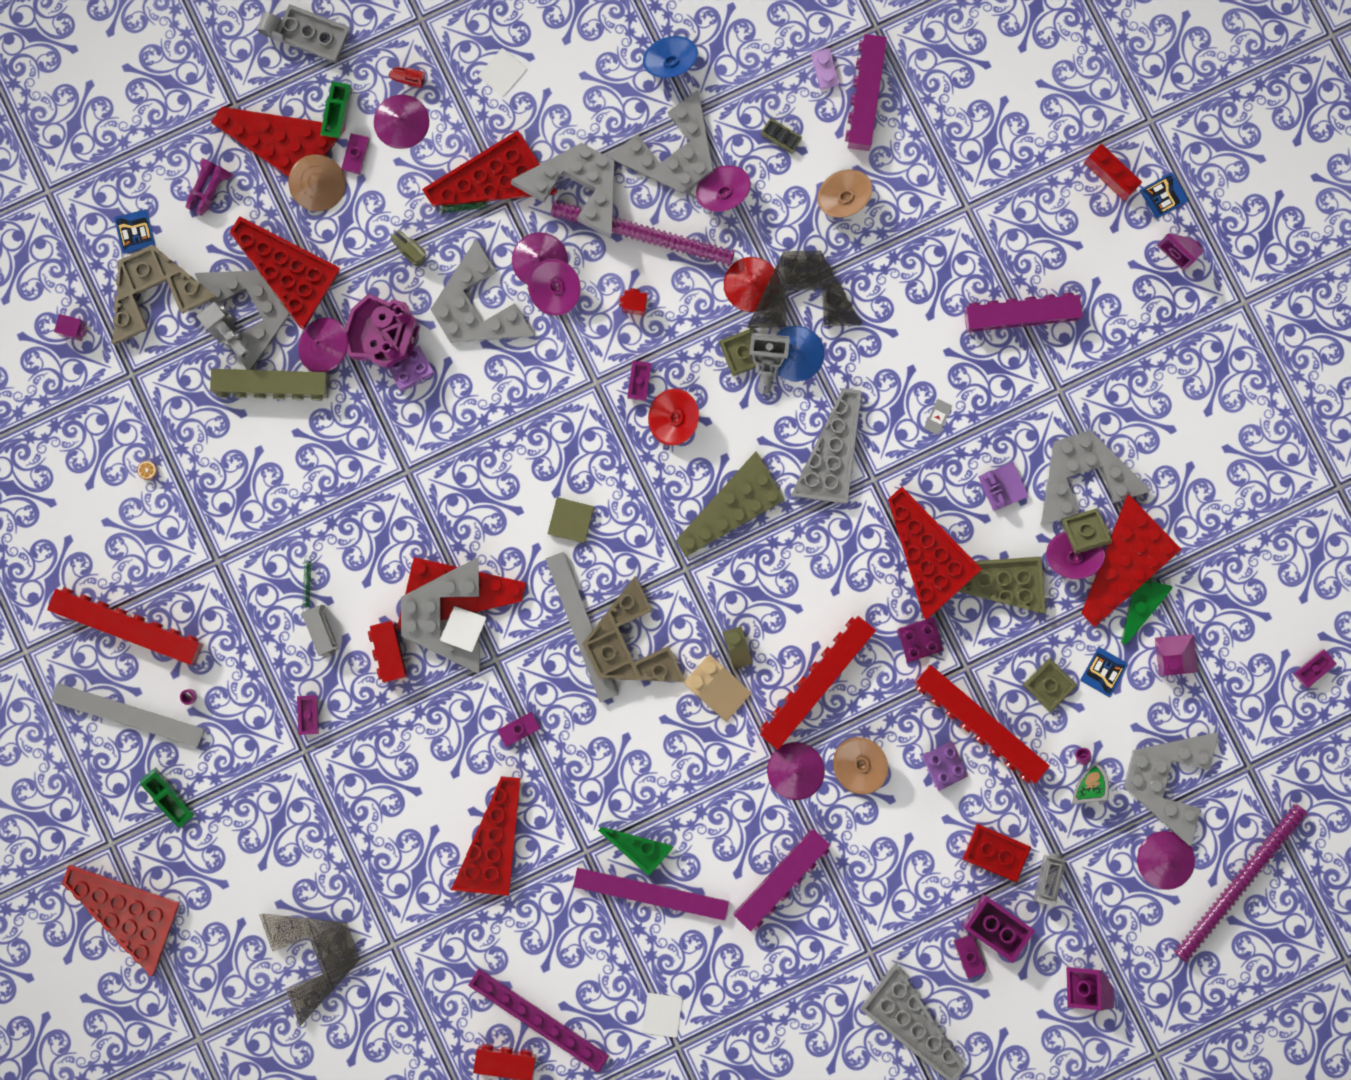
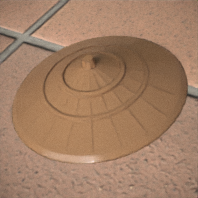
(316, 182)
(844, 193)
(860, 765)

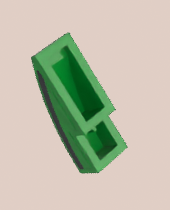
(336, 109)
(166, 797)

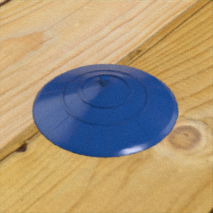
(670, 56)
(804, 354)

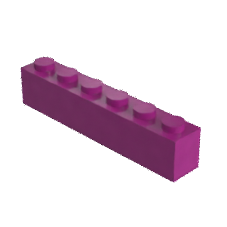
(867, 92)
(1022, 313)
(781, 880)

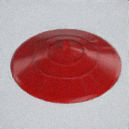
(746, 282)
(673, 417)

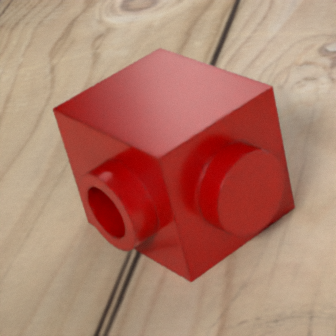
(633, 302)

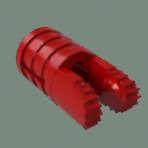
(408, 76)

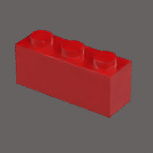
(1112, 172)
(387, 652)
(504, 1062)

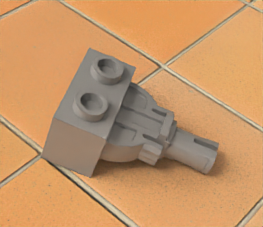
(221, 327)
(768, 352)

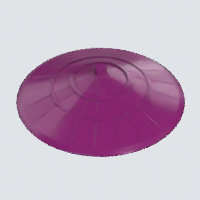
(401, 121)
(723, 188)
(533, 250)
(554, 287)
(323, 345)
(1072, 566)
(795, 771)
(1165, 860)

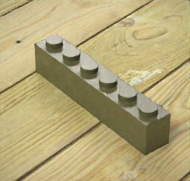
(269, 383)

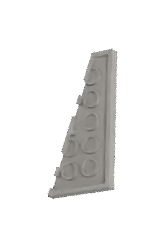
(830, 463)
(904, 1016)

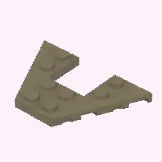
(142, 272)
(609, 652)

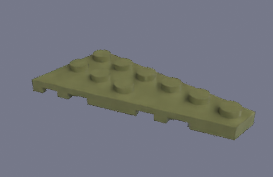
(739, 501)
(1010, 582)

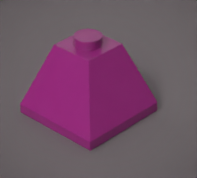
(1180, 249)
(1176, 655)
(1089, 989)

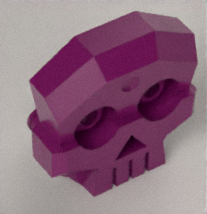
(366, 327)

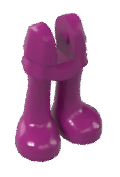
(196, 194)

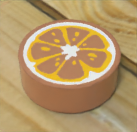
(147, 470)

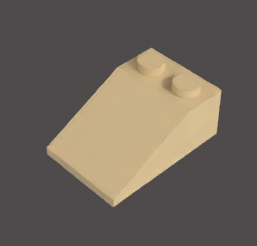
(717, 687)

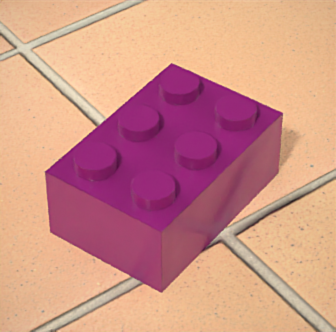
(997, 928)

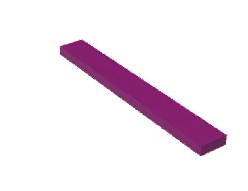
(651, 893)
(538, 1020)

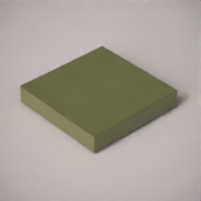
(736, 352)
(570, 520)
(1086, 531)
(1049, 685)

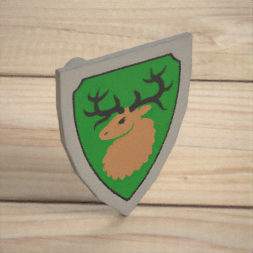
(1092, 786)

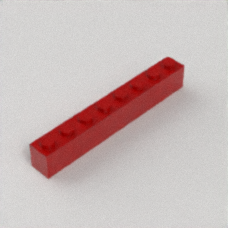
(124, 626)
(817, 682)
(981, 724)

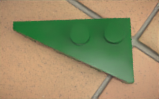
(1142, 605)
(643, 852)

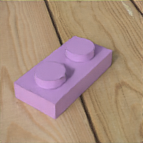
(824, 69)

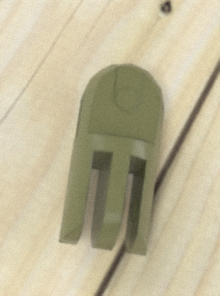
(409, 248)

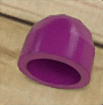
(186, 698)
(1083, 756)

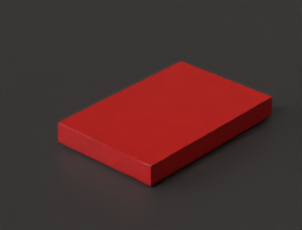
(996, 853)

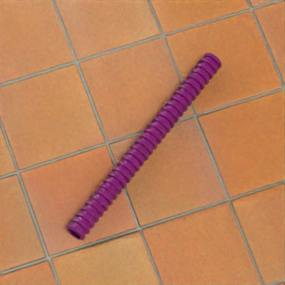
(652, 235)
(1241, 882)

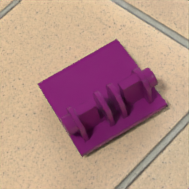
(920, 639)

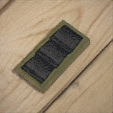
(781, 135)

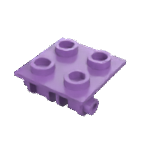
(411, 370)
(1003, 486)
(944, 765)

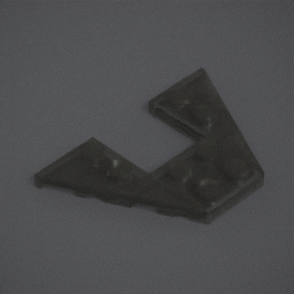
(803, 272)
(333, 950)

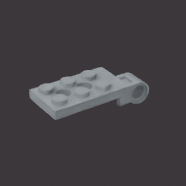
(292, 27)

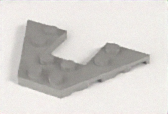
(683, 167)
(586, 168)
(230, 284)
(459, 317)
(1079, 455)
(423, 618)
(1149, 775)

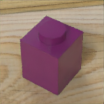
(70, 327)

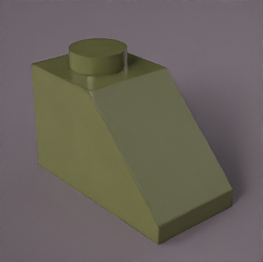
(737, 647)

